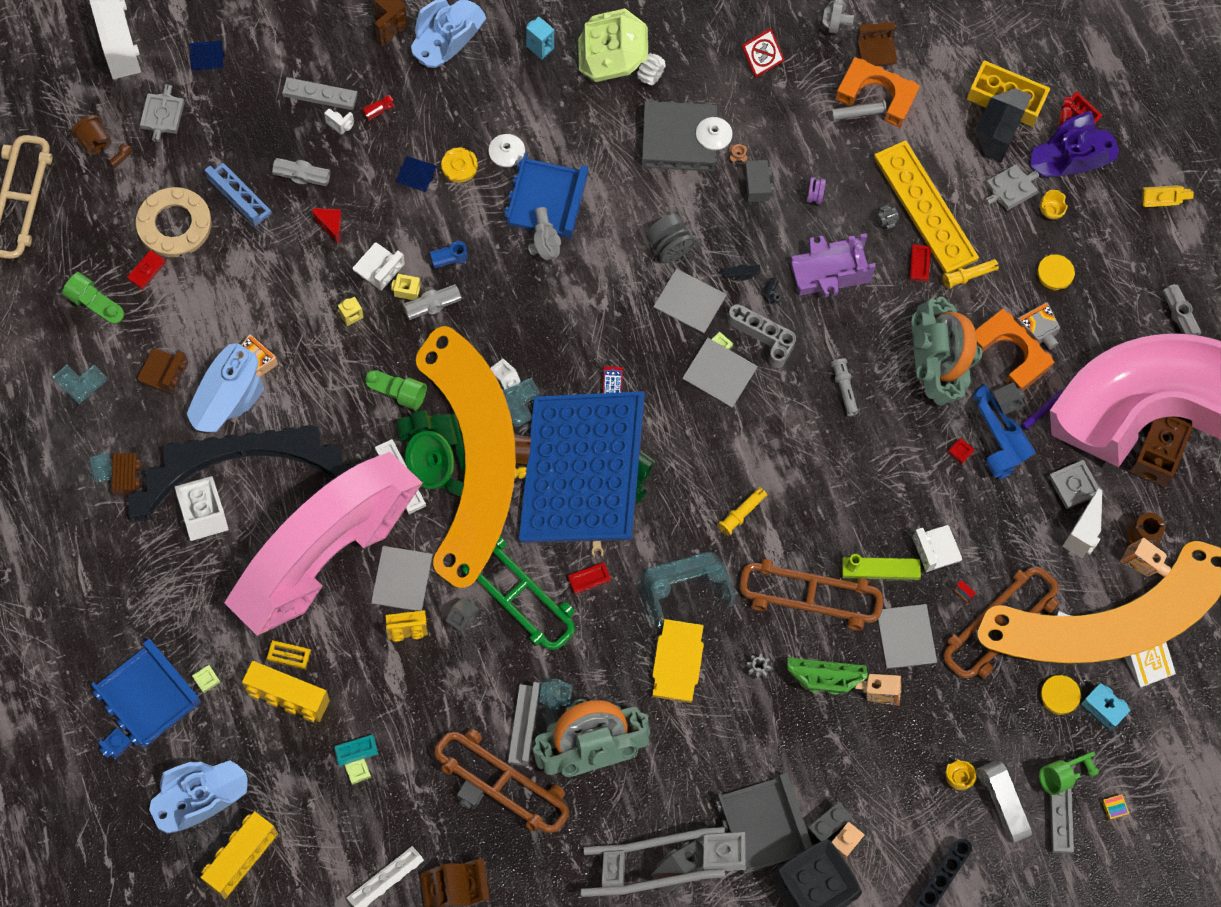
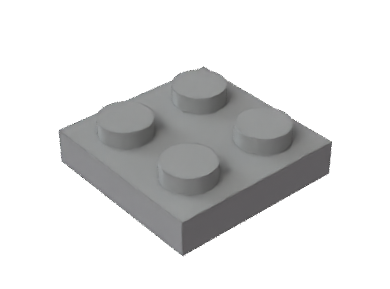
(1074, 484)

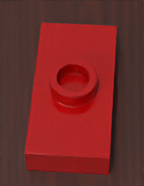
(146, 270)

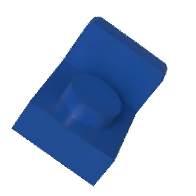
(114, 744)

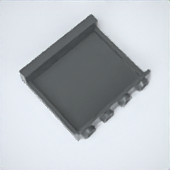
(671, 136)
(770, 821)

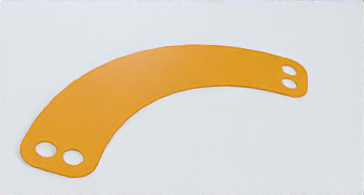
(488, 452)
(1116, 633)

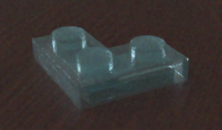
(80, 387)
(517, 397)

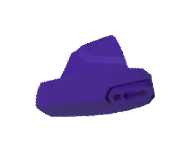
(1071, 148)

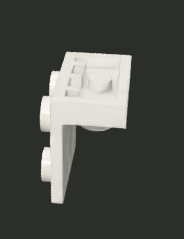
(379, 265)
(936, 547)

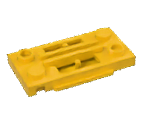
(678, 661)

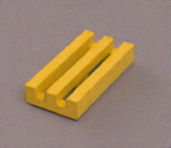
(305, 658)

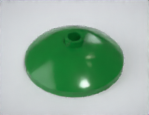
(422, 459)

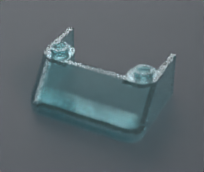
(660, 577)

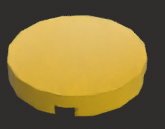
(459, 165)
(1055, 272)
(1060, 695)

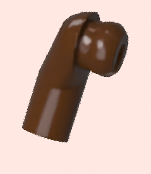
(125, 151)

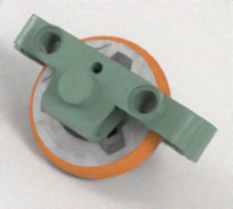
(944, 349)
(591, 737)

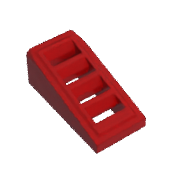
(1082, 102)

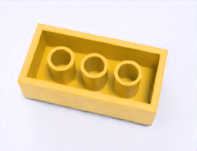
(996, 80)
(285, 691)
(239, 855)

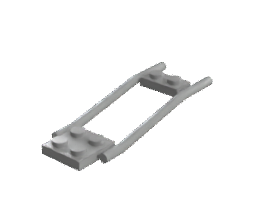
(721, 854)

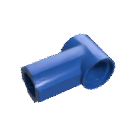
(447, 255)

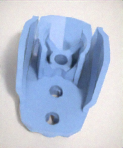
(445, 26)
(226, 395)
(199, 787)

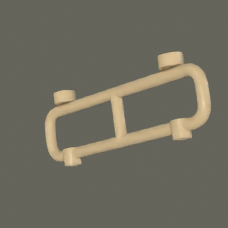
(11, 153)

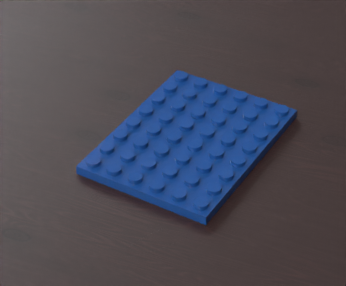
(582, 467)

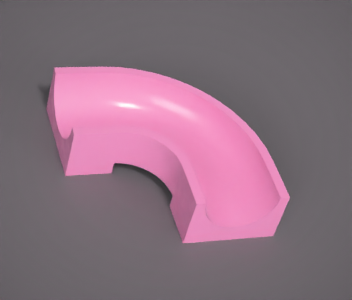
(1137, 385)
(352, 507)

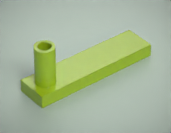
(880, 568)

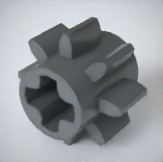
(887, 216)

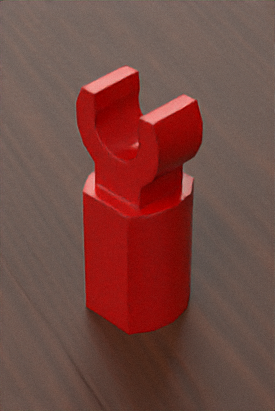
(378, 107)
(1066, 113)

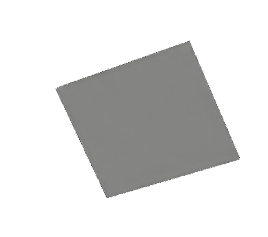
(690, 301)
(720, 372)
(402, 578)
(907, 636)

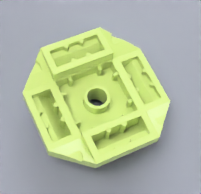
(612, 45)

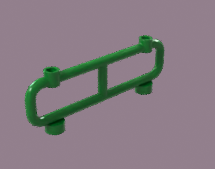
(563, 611)

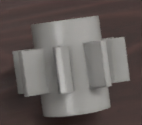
(759, 661)

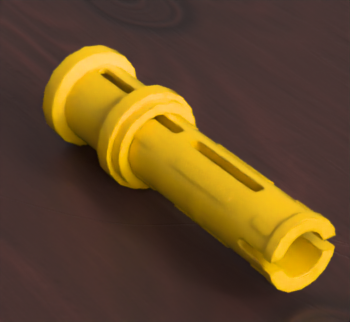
(962, 276)
(736, 516)

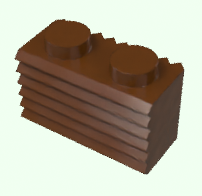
(125, 473)

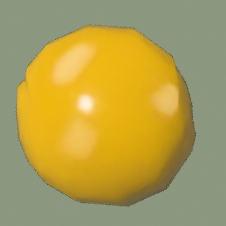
(1053, 204)
(960, 775)

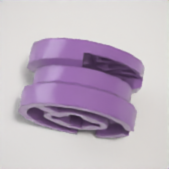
(818, 190)

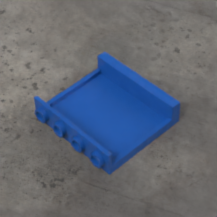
(550, 187)
(146, 695)

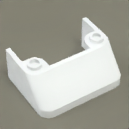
(115, 37)

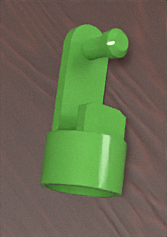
(82, 291)
(407, 392)
(1060, 777)

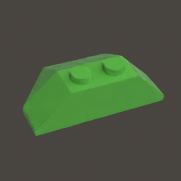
(826, 676)

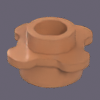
(738, 148)

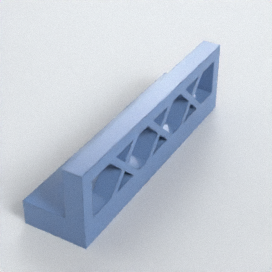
(235, 197)

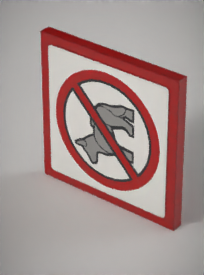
(762, 52)

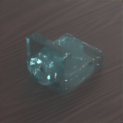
(101, 467)

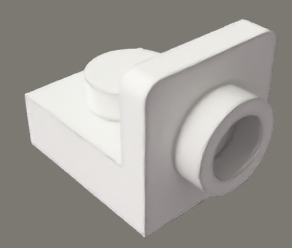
(337, 122)
(505, 374)

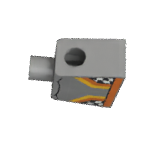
(1041, 325)

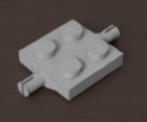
(162, 113)
(1011, 187)

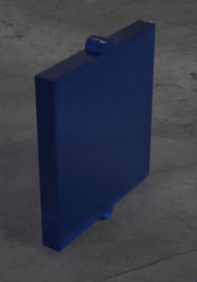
(206, 55)
(416, 174)

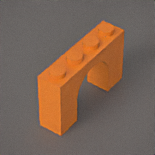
(863, 74)
(1004, 327)

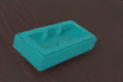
(356, 750)

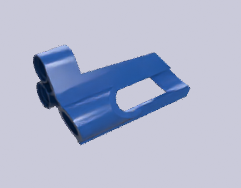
(1013, 443)

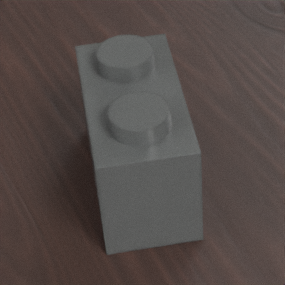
(758, 180)
(829, 823)

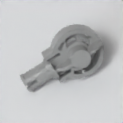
(833, 16)
(545, 237)

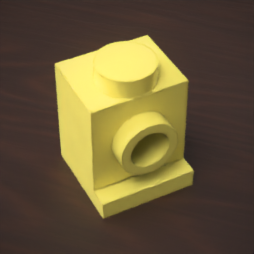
(409, 282)
(348, 308)

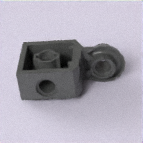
(686, 860)

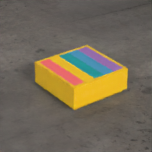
(1115, 807)

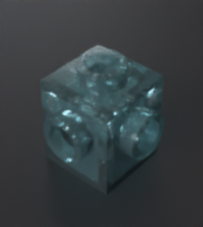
(556, 693)

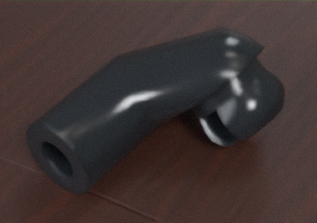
(770, 293)

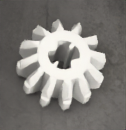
(651, 69)

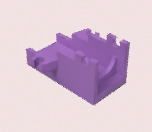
(832, 266)

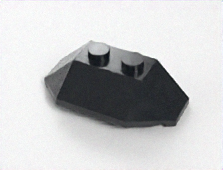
(1001, 122)

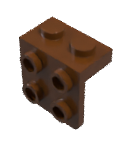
(877, 43)
(163, 370)

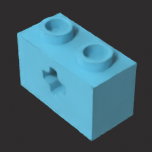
(539, 37)
(1108, 716)

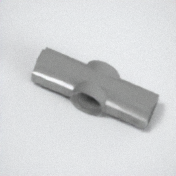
(301, 172)
(432, 302)
(1177, 302)

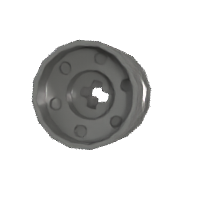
(670, 238)

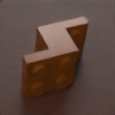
(390, 19)
(455, 885)

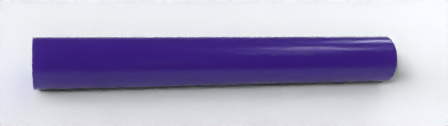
(1041, 411)

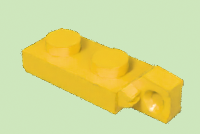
(1165, 195)

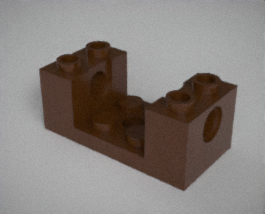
(1158, 458)

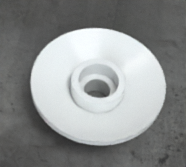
(714, 140)
(506, 157)

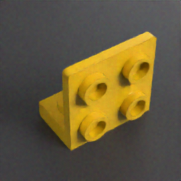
(406, 625)

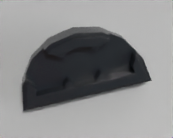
(742, 272)

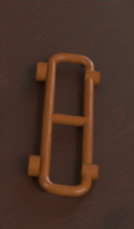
(760, 601)
(983, 666)
(471, 740)

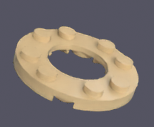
(182, 244)

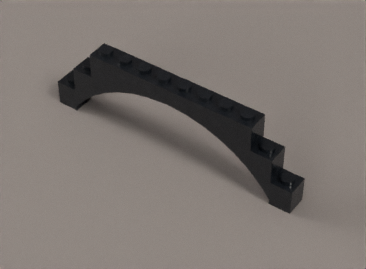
(188, 458)

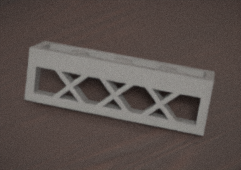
(524, 724)

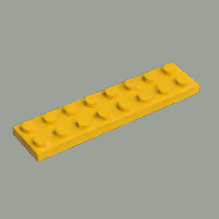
(926, 207)

